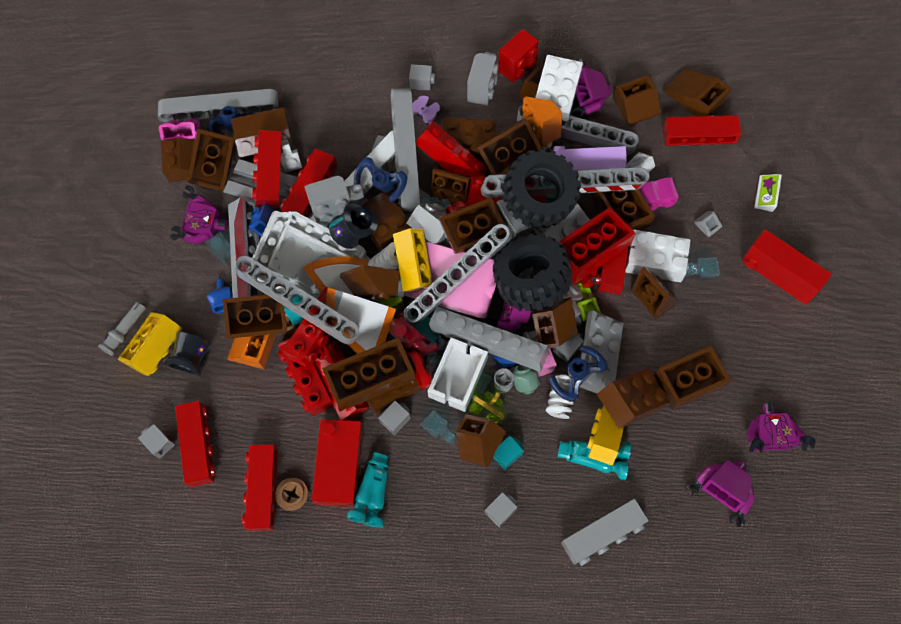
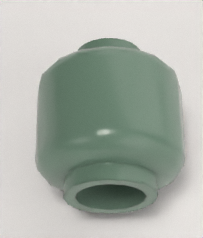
(525, 379)

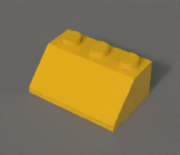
(150, 344)

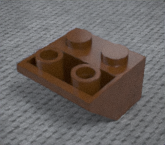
(637, 100)
(449, 186)
(555, 323)
(478, 439)

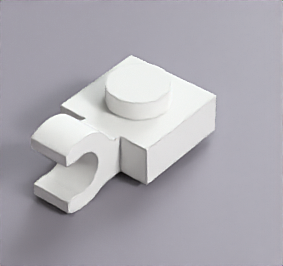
(289, 159)

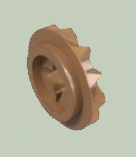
(289, 485)

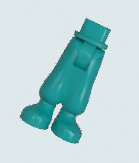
(579, 454)
(371, 493)

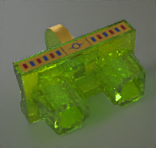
(479, 402)

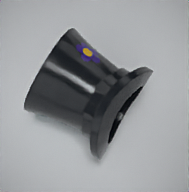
(353, 226)
(187, 353)

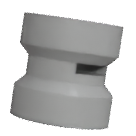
(503, 376)

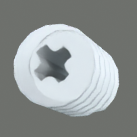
(385, 259)
(557, 405)

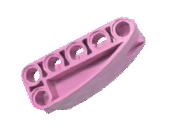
(473, 295)

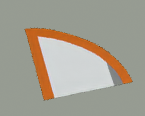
(327, 271)
(370, 317)

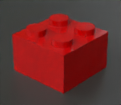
(518, 56)

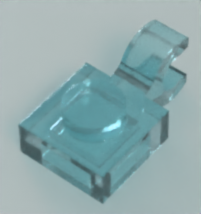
(705, 267)
(436, 426)

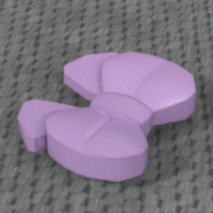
(428, 113)

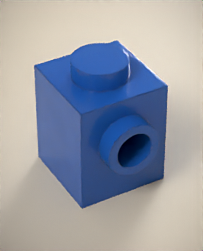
(260, 218)

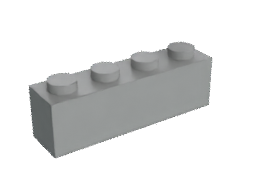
(604, 532)

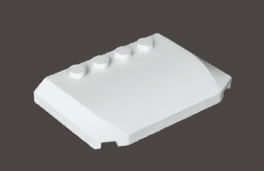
(294, 242)

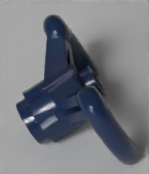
(225, 118)
(381, 179)
(578, 373)

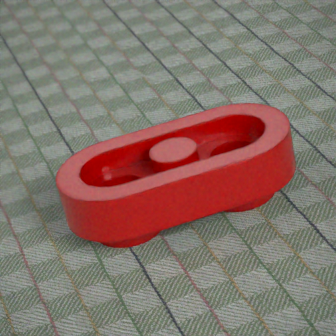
(422, 377)

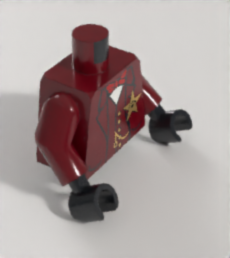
(412, 338)

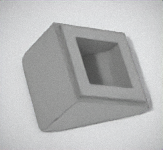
(708, 223)

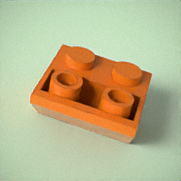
(543, 118)
(252, 350)

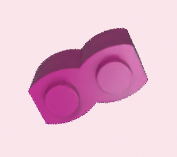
(177, 129)
(659, 193)

